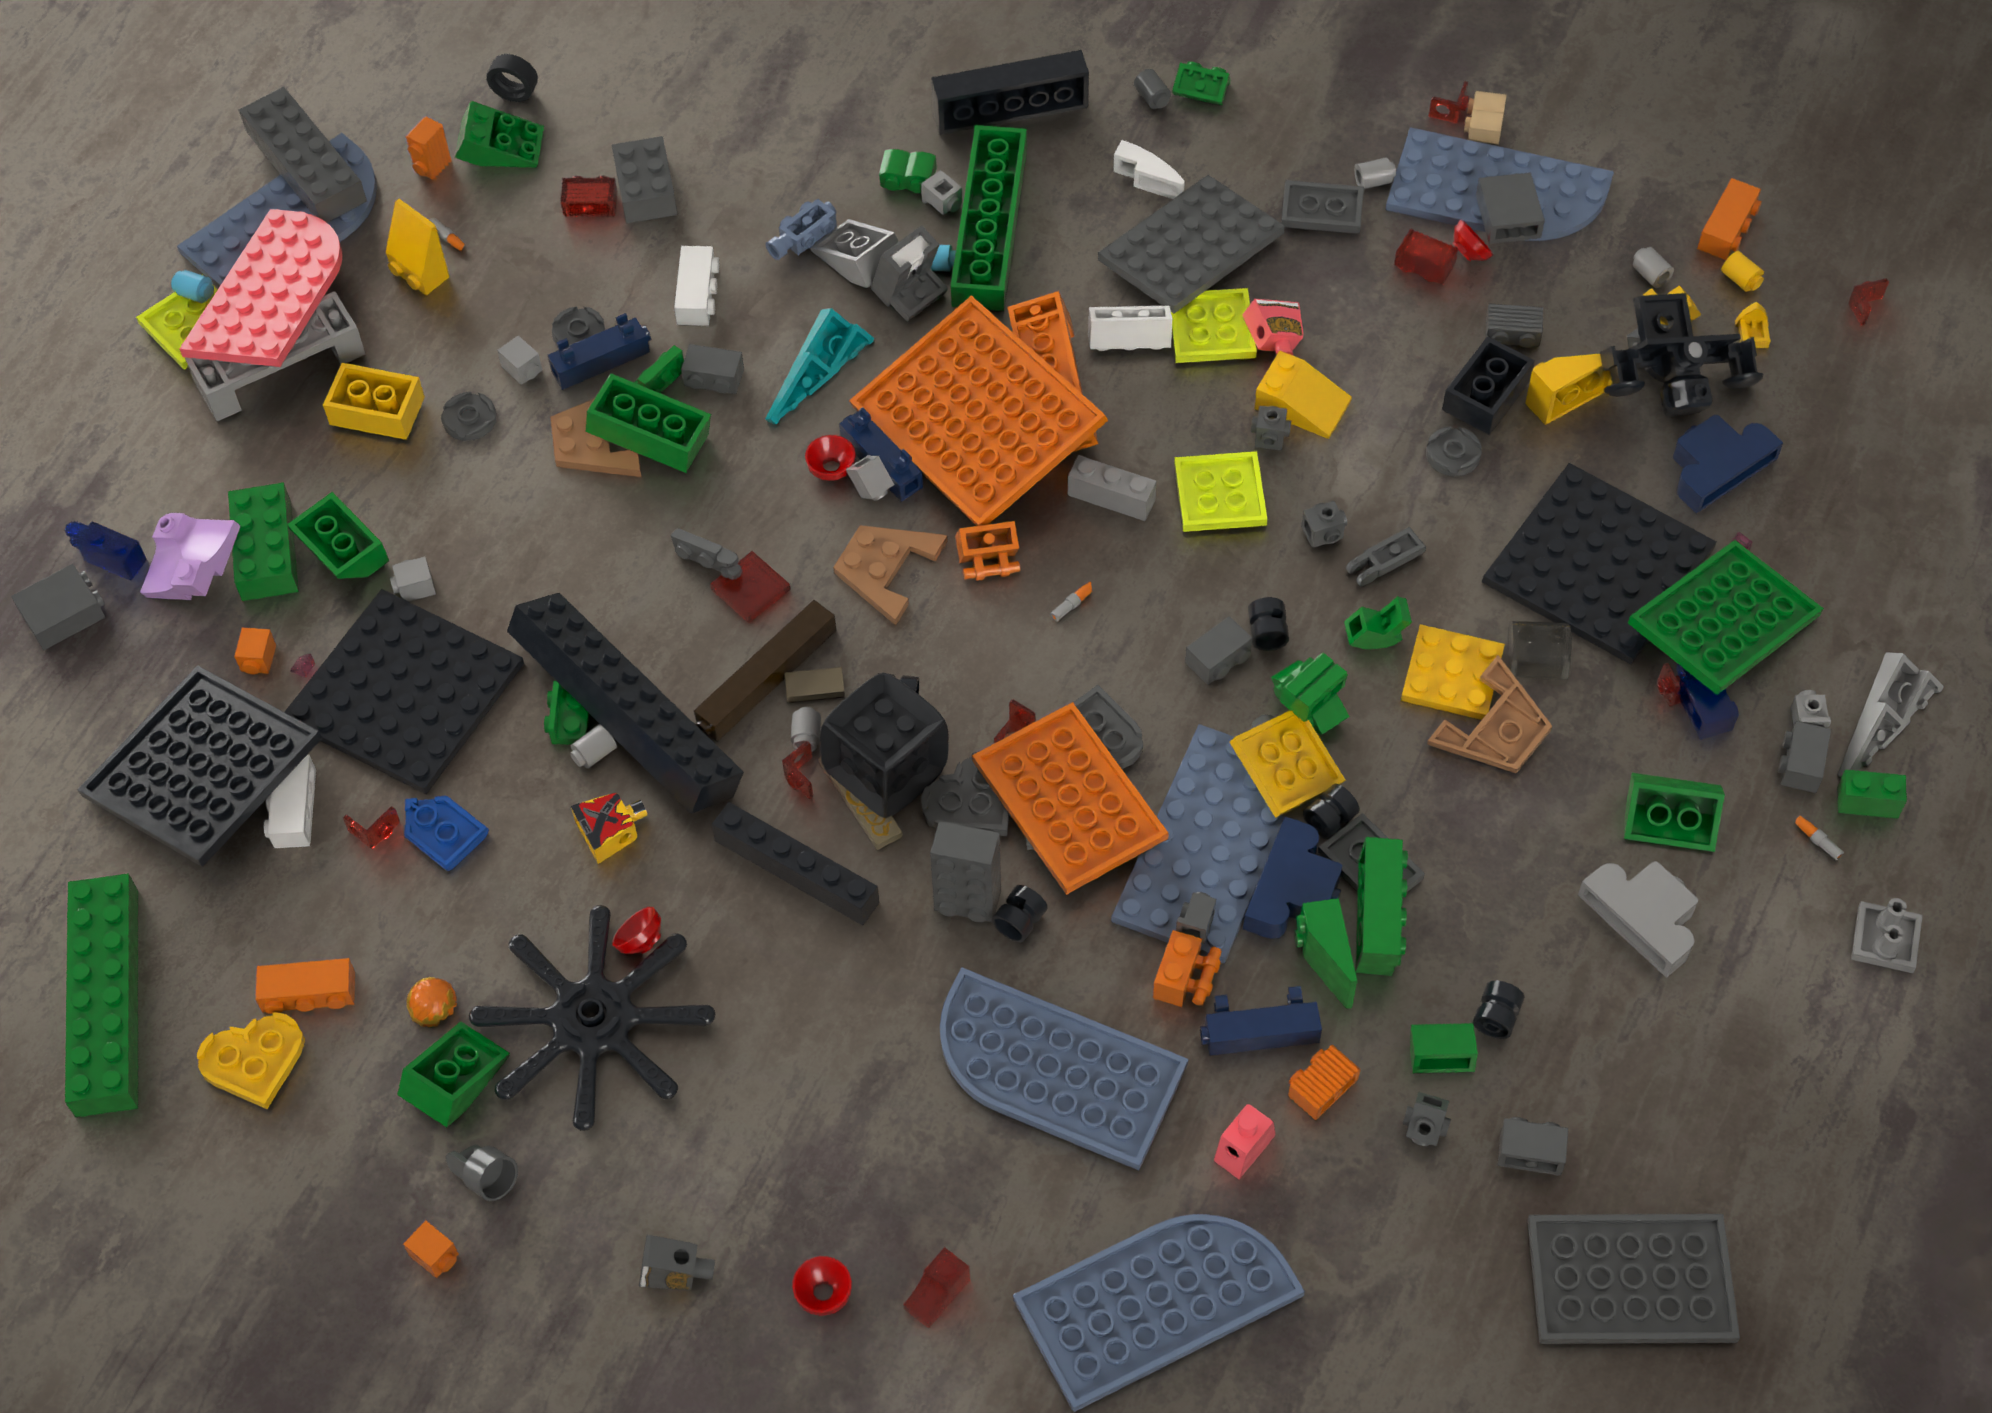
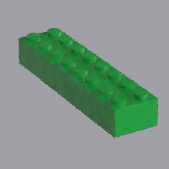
(989, 216)
(102, 996)

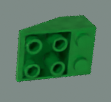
(498, 138)

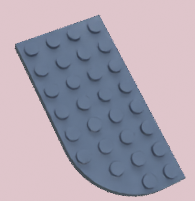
(1442, 173)
(222, 241)
(1214, 846)
(1057, 1068)
(1153, 1301)

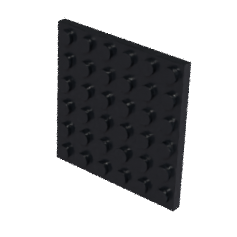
(1595, 560)
(404, 690)
(200, 765)

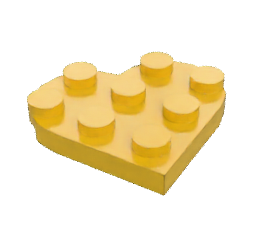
(252, 1059)

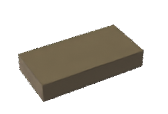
(814, 684)

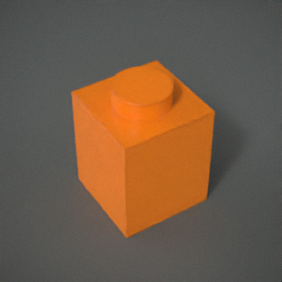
(255, 650)
(431, 1249)

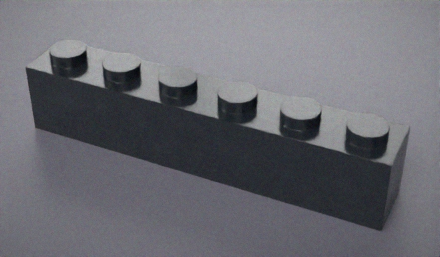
(796, 863)

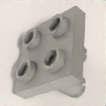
(1887, 935)

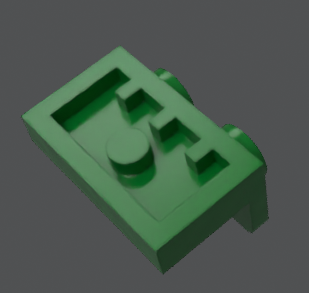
(1201, 83)
(663, 371)
(567, 717)

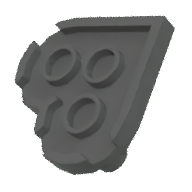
(1112, 725)
(964, 801)

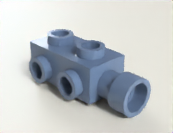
(803, 229)

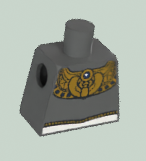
(672, 1264)

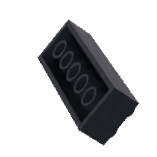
(1010, 92)

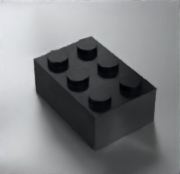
(1488, 385)

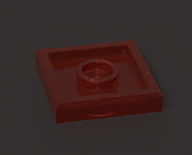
(753, 590)

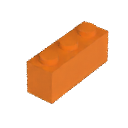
(1730, 219)
(305, 985)

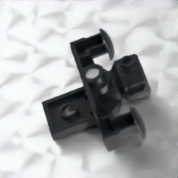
(1676, 357)

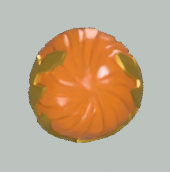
(431, 1001)

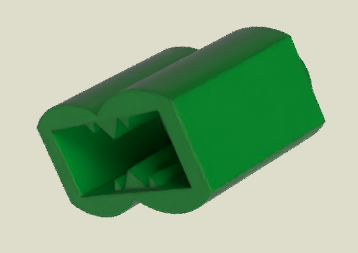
(906, 170)

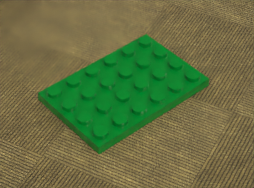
(1725, 616)

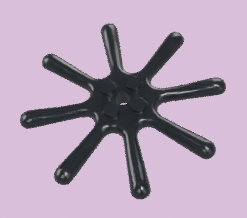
(591, 1035)

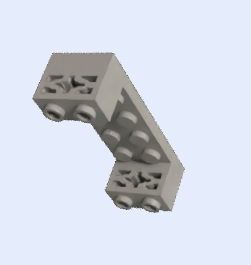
(327, 328)

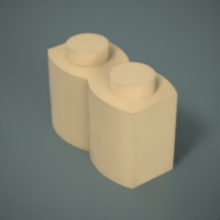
(1486, 117)

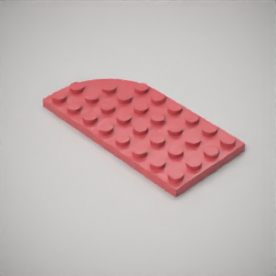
(268, 292)

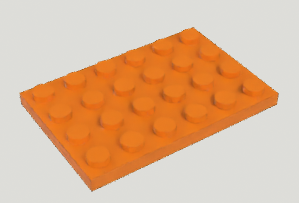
(1070, 798)

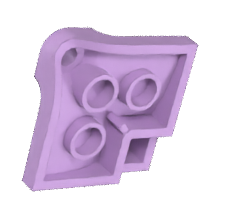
(188, 556)

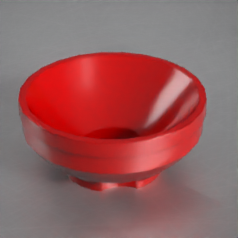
(1469, 243)
(829, 449)
(638, 932)
(817, 1272)

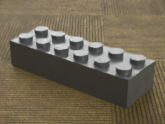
(302, 155)

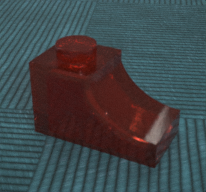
(938, 1287)

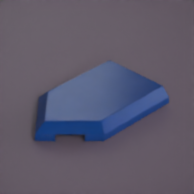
(442, 830)

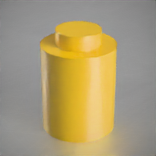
(1743, 271)

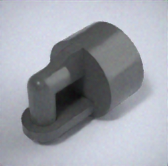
(484, 1170)

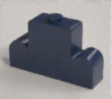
(1721, 459)
(1289, 879)

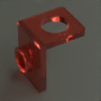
(1454, 107)
(1863, 294)
(1669, 685)
(1018, 719)
(793, 775)
(378, 831)

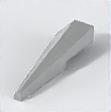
(1893, 699)

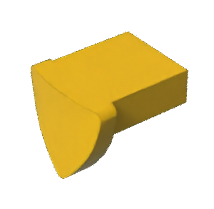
(1754, 323)

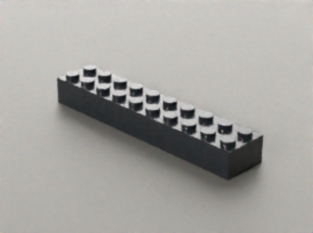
(625, 702)

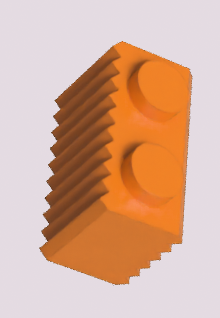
(428, 148)
(1323, 1081)

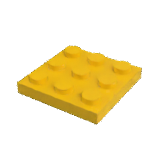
(1448, 671)
(1286, 762)

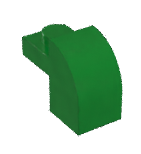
(1378, 629)

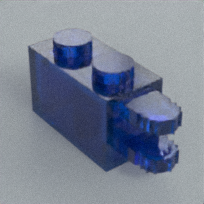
(107, 548)
(1707, 711)

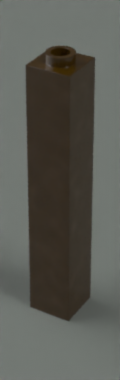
(765, 670)

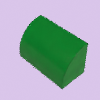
(1443, 1048)

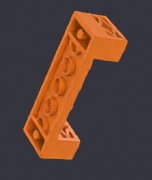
(1048, 331)

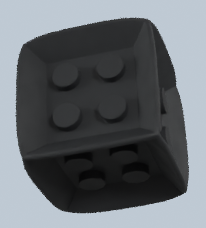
(884, 744)

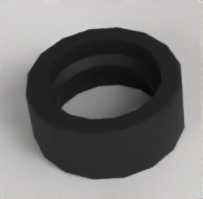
(517, 67)

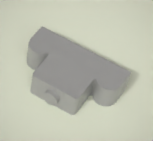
(1645, 911)

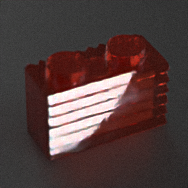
(588, 196)
(1426, 256)

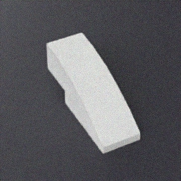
(1148, 170)

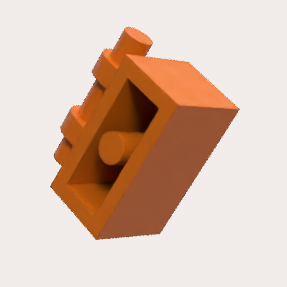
(987, 543)
(1178, 967)

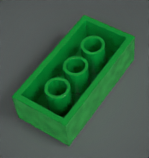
(648, 422)
(264, 545)
(1380, 906)

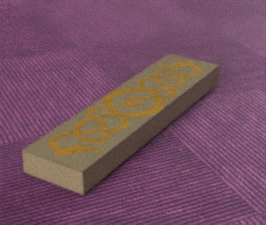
(878, 829)

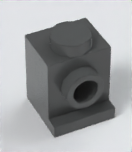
(1197, 916)

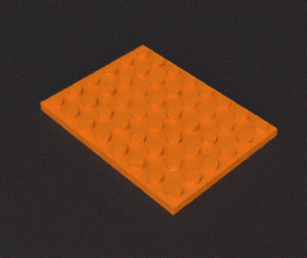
(979, 411)

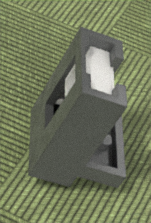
(906, 275)

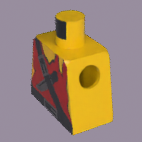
(607, 824)

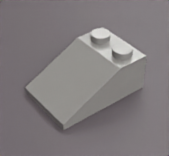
(855, 250)

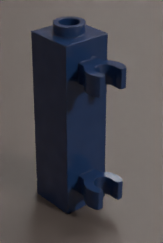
(599, 352)
(871, 440)
(1261, 1027)

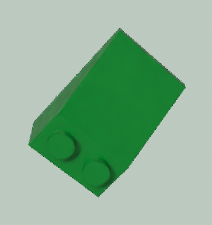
(1327, 948)
(451, 1073)

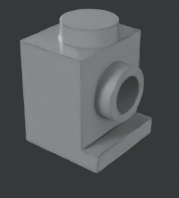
(942, 193)
(1810, 709)

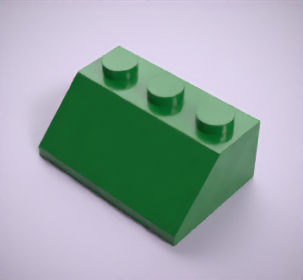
(339, 539)
(1673, 812)

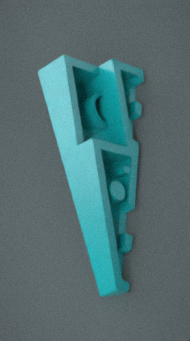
(824, 352)

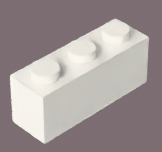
(696, 285)
(1130, 327)
(292, 808)

